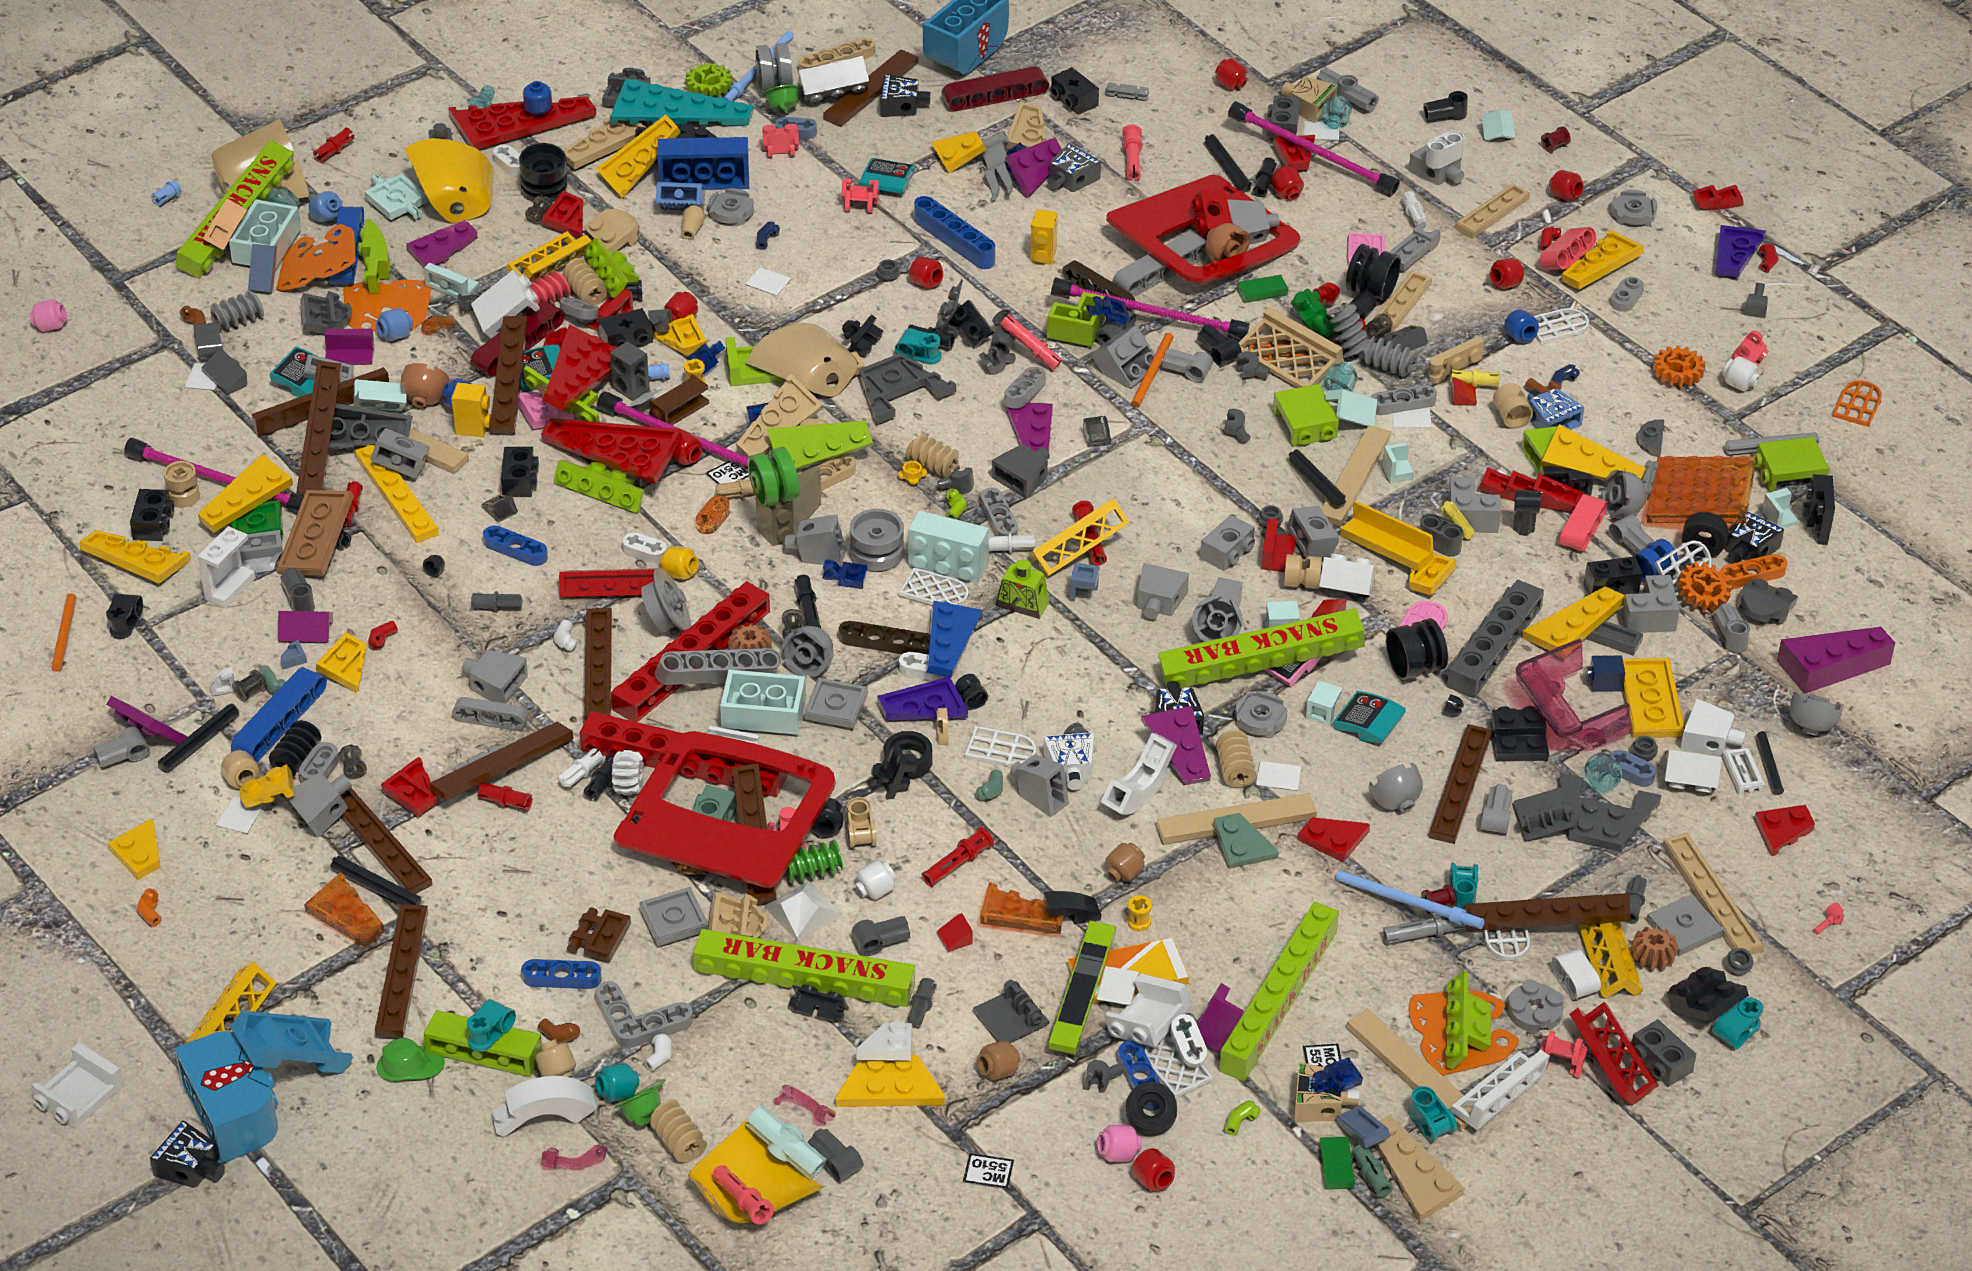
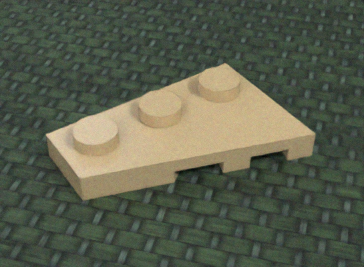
(1027, 126)

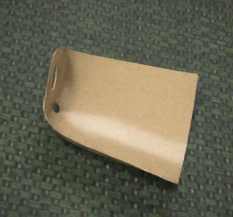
(237, 155)
(801, 352)

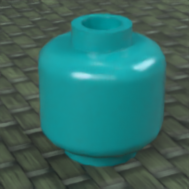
(617, 1082)

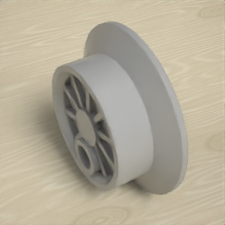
(666, 602)

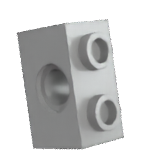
(400, 453)
(1312, 531)
(1227, 543)

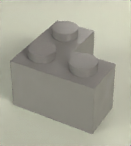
(1480, 510)
(1654, 608)

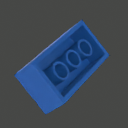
(712, 162)

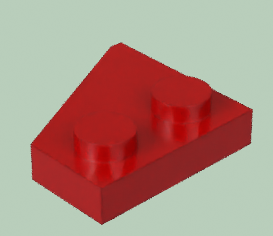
(1292, 154)
(411, 788)
(1784, 826)
(1333, 836)

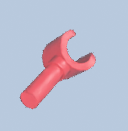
(1835, 916)

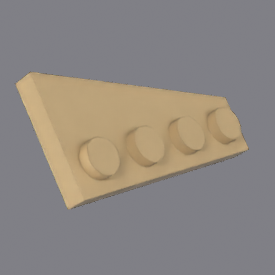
(600, 142)
(787, 408)
(1420, 1175)

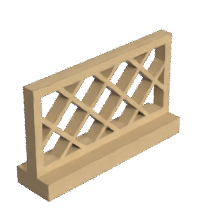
(1301, 339)

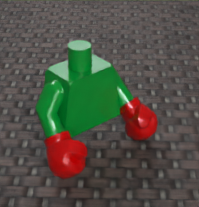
(1311, 308)

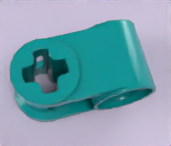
(918, 345)
(1464, 883)
(1739, 1022)
(489, 1025)
(1430, 1114)

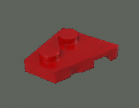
(566, 214)

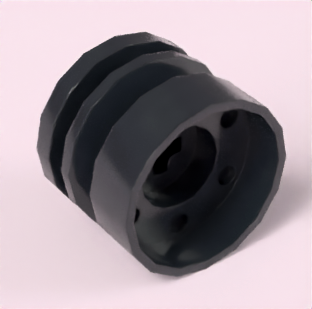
(543, 171)
(1373, 272)
(1416, 649)

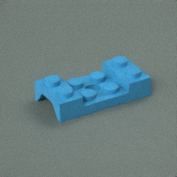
(280, 1037)

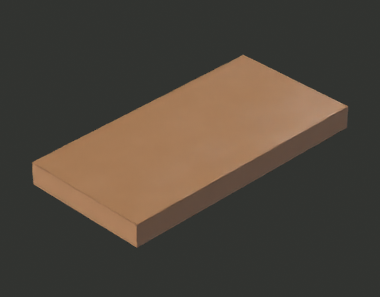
(315, 531)

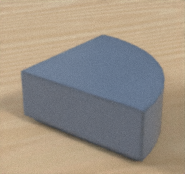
(293, 655)

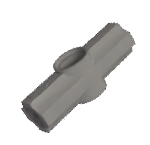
(1348, 88)

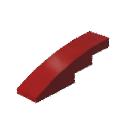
(1553, 493)

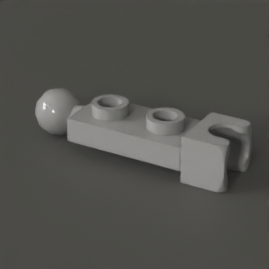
(1416, 245)

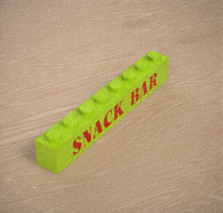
(256, 182)
(1262, 649)
(798, 965)
(1278, 991)

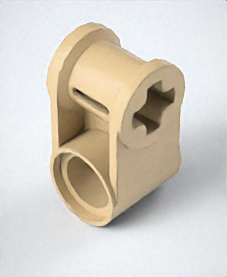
(860, 822)

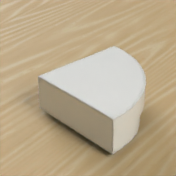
(222, 682)

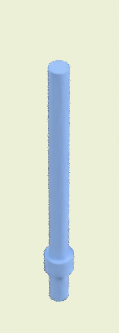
(738, 88)
(1455, 914)

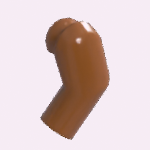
(562, 1032)

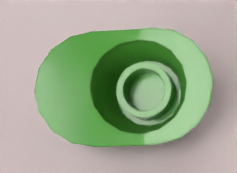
(782, 97)
(407, 1061)
(642, 1104)

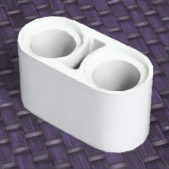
(1444, 149)
(1575, 974)

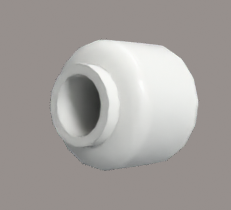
(1741, 373)
(875, 879)

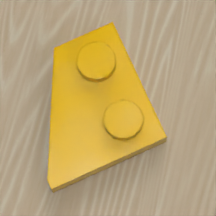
(958, 149)
(683, 335)
(1432, 575)
(344, 661)
(261, 790)
(137, 849)

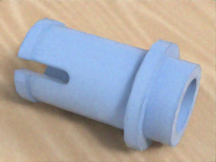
(171, 190)
(659, 371)

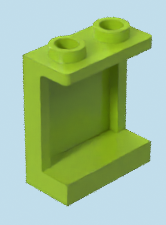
(743, 373)
(1306, 414)
(1789, 460)

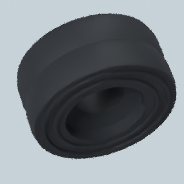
(1708, 523)
(1155, 1093)

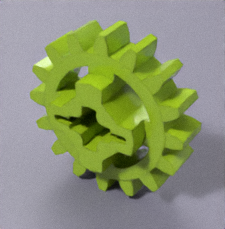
(708, 80)

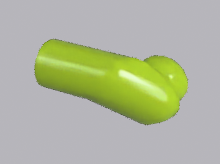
(956, 503)
(1236, 1115)

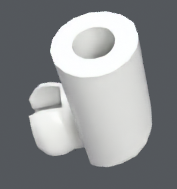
(563, 637)
(662, 1053)

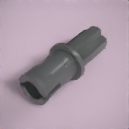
(496, 601)
(1636, 896)
(922, 1001)

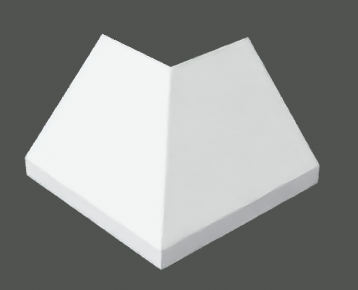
(803, 910)

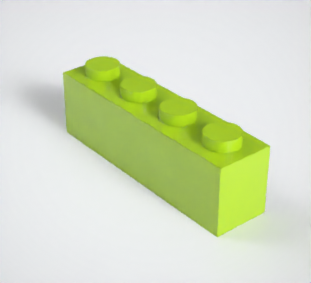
(512, 1052)

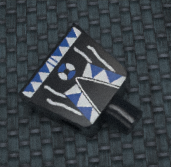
(901, 96)
(1753, 539)
(1175, 697)
(186, 1157)

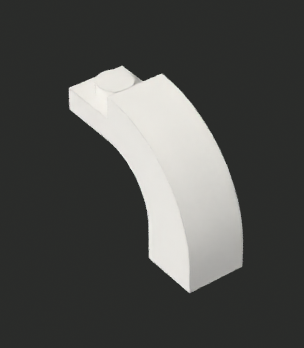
(1144, 780)
(543, 1096)

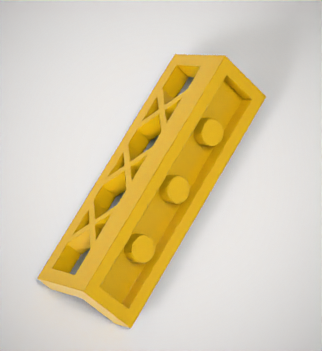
(552, 262)
(1070, 532)
(1619, 958)
(229, 999)

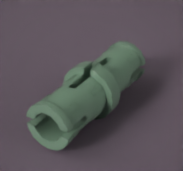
(1372, 1170)

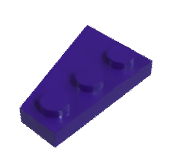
(1736, 249)
(923, 701)

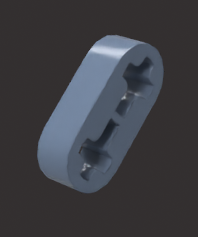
(806, 127)
(1634, 767)

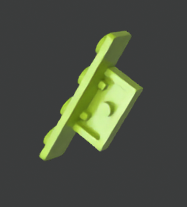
(610, 267)
(580, 408)
(600, 483)
(1466, 1021)

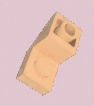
(225, 224)

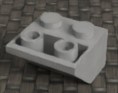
(1125, 357)

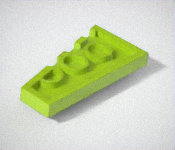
(820, 442)

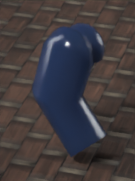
(769, 228)
(1566, 371)

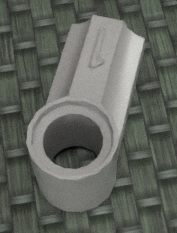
(1193, 366)
(1630, 532)
(1733, 628)
(129, 745)
(1497, 813)

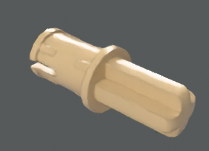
(734, 489)

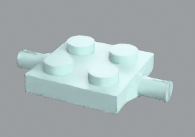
(396, 196)

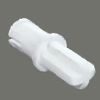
(1414, 208)
(1010, 543)
(580, 768)

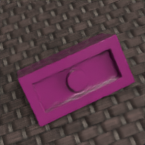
(350, 346)
(304, 626)
(1218, 1019)

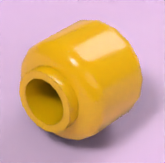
(679, 562)

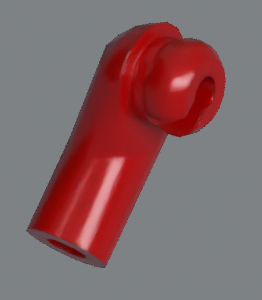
(378, 634)

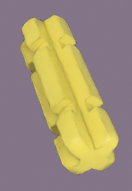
(1454, 515)

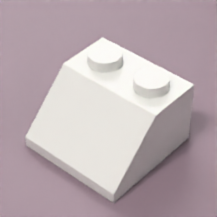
(1692, 769)

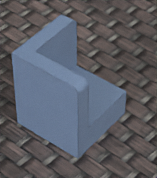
(1084, 577)

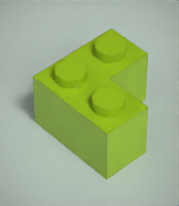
(1074, 322)

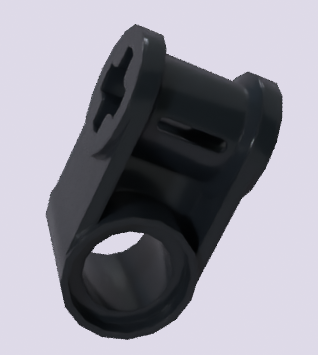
(123, 614)

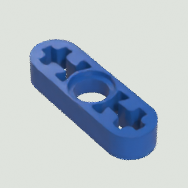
(529, 552)
(541, 979)
(1141, 1064)

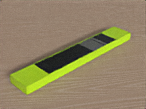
(1082, 987)

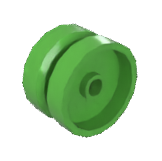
(773, 477)

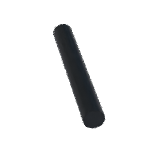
(1770, 763)

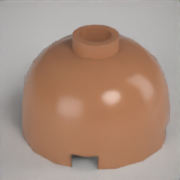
(1226, 241)
(423, 385)

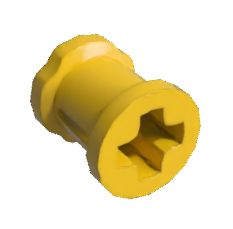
(695, 367)
(1137, 912)

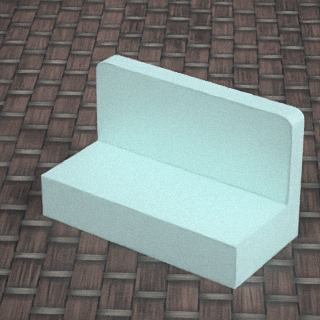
(448, 281)
(378, 395)
(1353, 406)

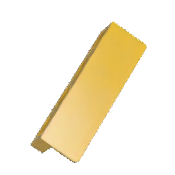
(1389, 536)

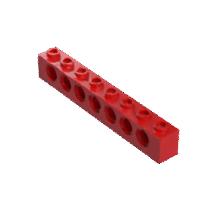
(712, 631)
(616, 734)

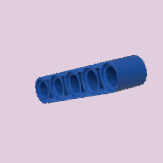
(353, 218)
(954, 232)
(279, 713)

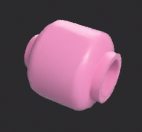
(48, 315)
(1119, 1143)

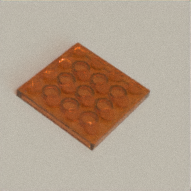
(1701, 485)

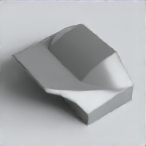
(261, 551)

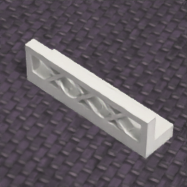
(1501, 1094)

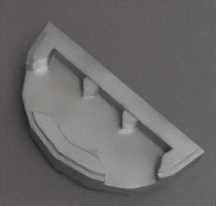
(1651, 436)

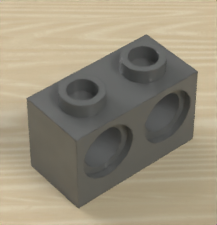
(1284, 113)
(629, 371)
(1664, 1053)

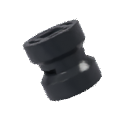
(971, 691)

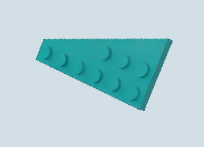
(651, 102)

